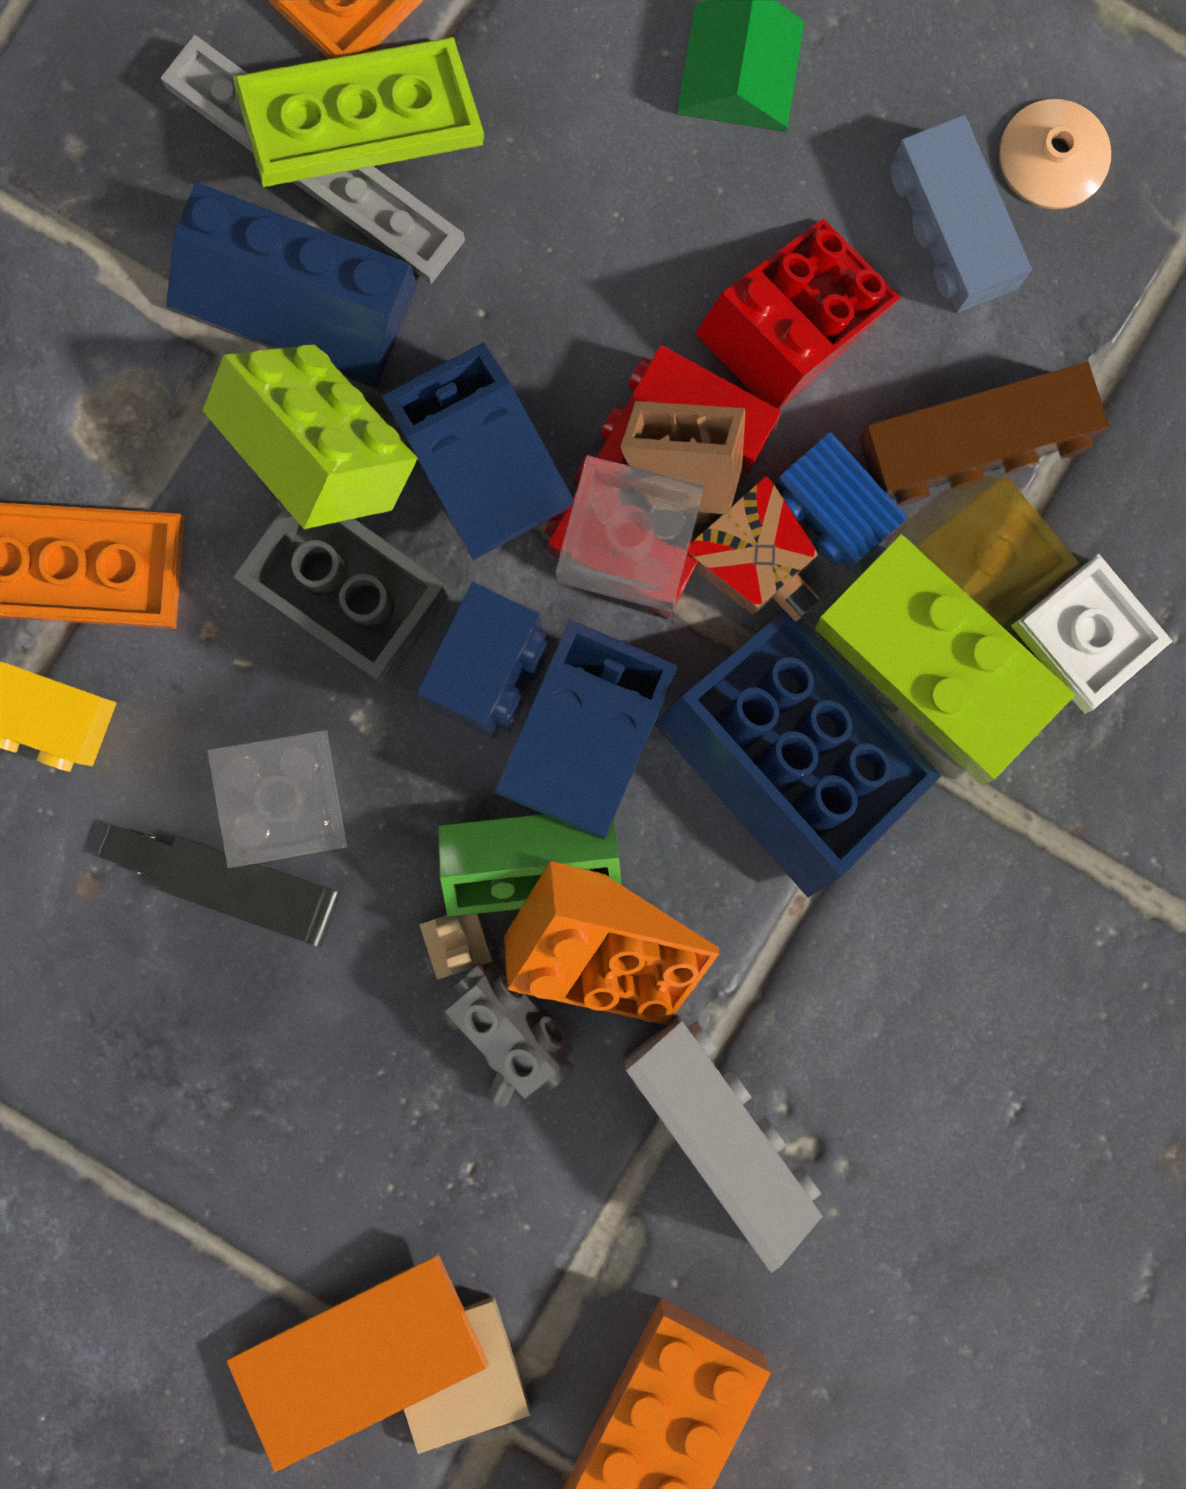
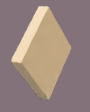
(479, 1401)

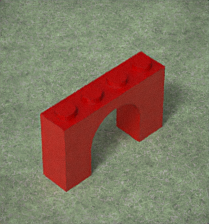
(675, 381)

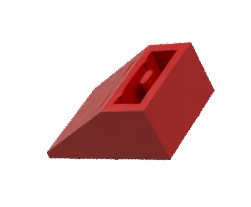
(796, 314)

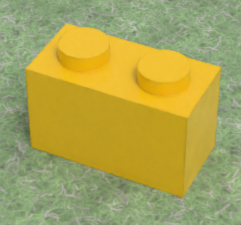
(51, 718)

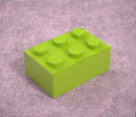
(308, 434)

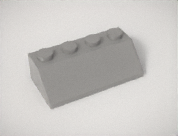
(724, 1141)

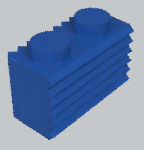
(839, 503)

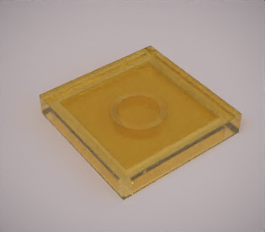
(999, 551)

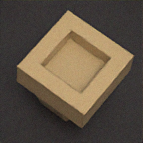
(455, 943)

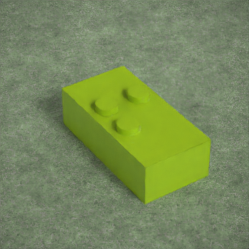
(943, 661)

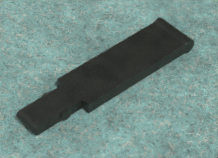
(244, 892)

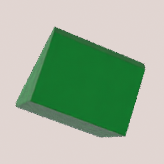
(741, 63)

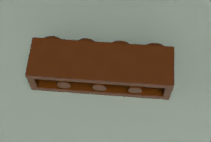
(984, 433)

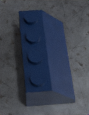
(287, 283)

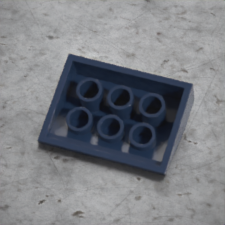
(798, 752)

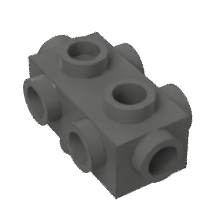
(511, 1034)

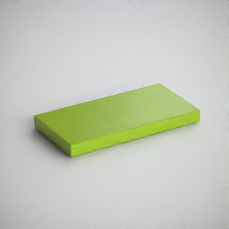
(358, 111)

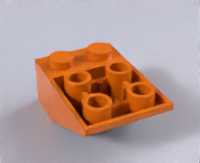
(602, 948)

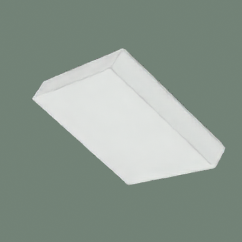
(1092, 633)

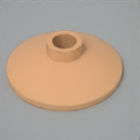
(1038, 170)

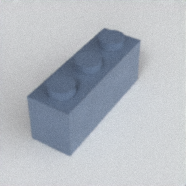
(959, 214)

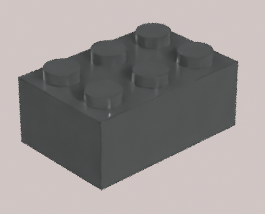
(345, 590)

